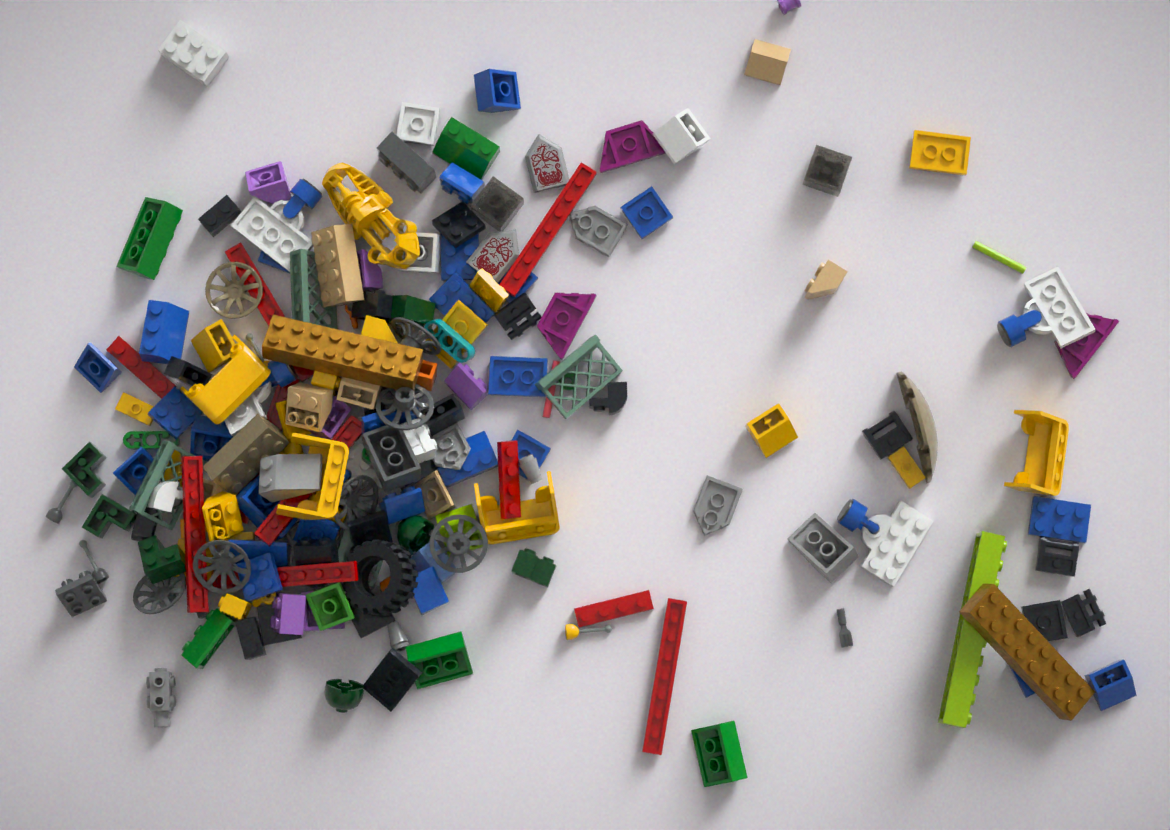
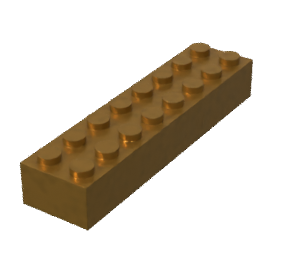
(342, 353)
(1027, 651)

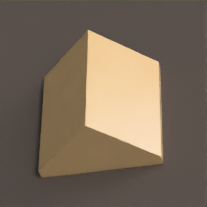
(767, 62)
(435, 495)

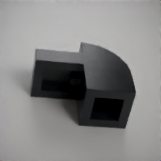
(616, 399)

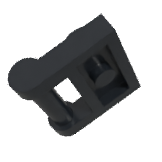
(890, 441)
(1057, 563)

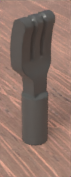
(844, 634)

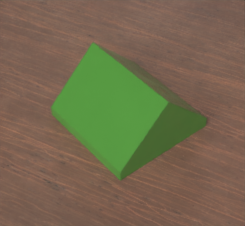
(330, 606)

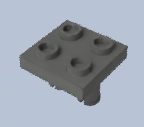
(80, 594)

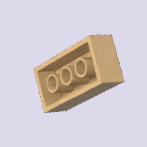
(337, 265)

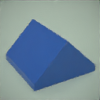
(96, 368)
(134, 469)
(429, 591)

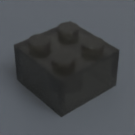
(827, 170)
(497, 204)

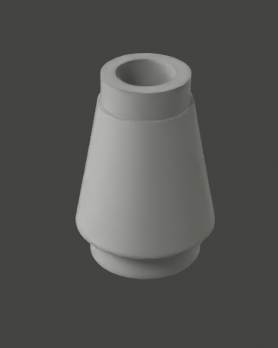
(530, 468)
(397, 637)

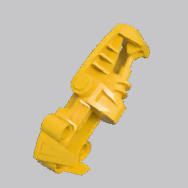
(367, 211)

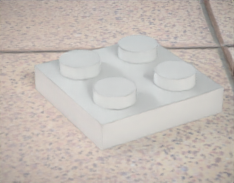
(418, 123)

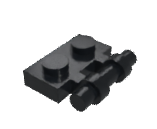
(516, 311)
(1078, 615)

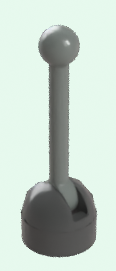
(55, 513)
(98, 574)

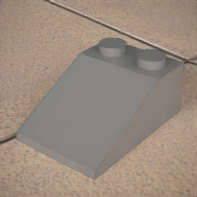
(289, 475)
(823, 547)

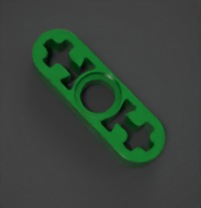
(165, 435)

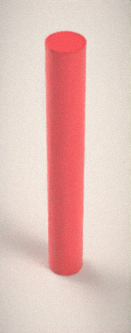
(548, 405)

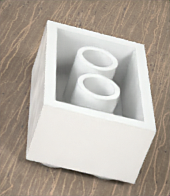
(193, 53)

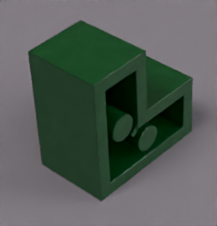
(412, 308)
(82, 469)
(105, 513)
(161, 562)
(533, 568)

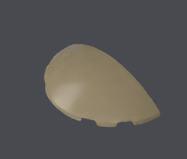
(923, 424)

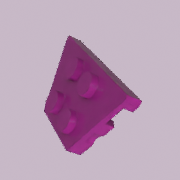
(628, 145)
(563, 319)
(1079, 352)

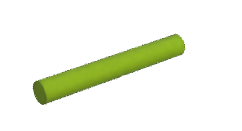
(999, 257)

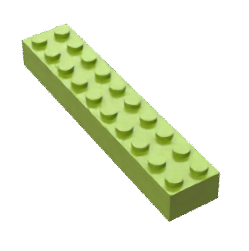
(968, 643)

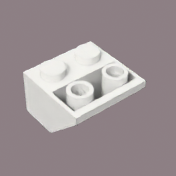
(681, 136)

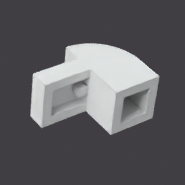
(164, 494)

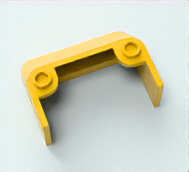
(230, 385)
(1044, 453)
(333, 470)
(537, 517)

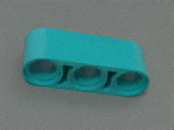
(459, 342)

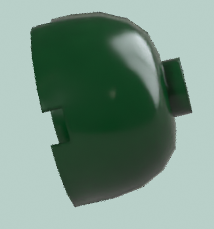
(414, 533)
(343, 695)

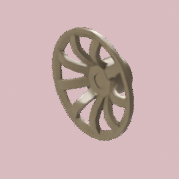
(234, 290)

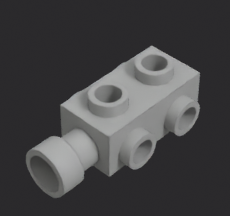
(163, 691)

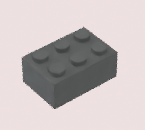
(405, 163)
(391, 457)

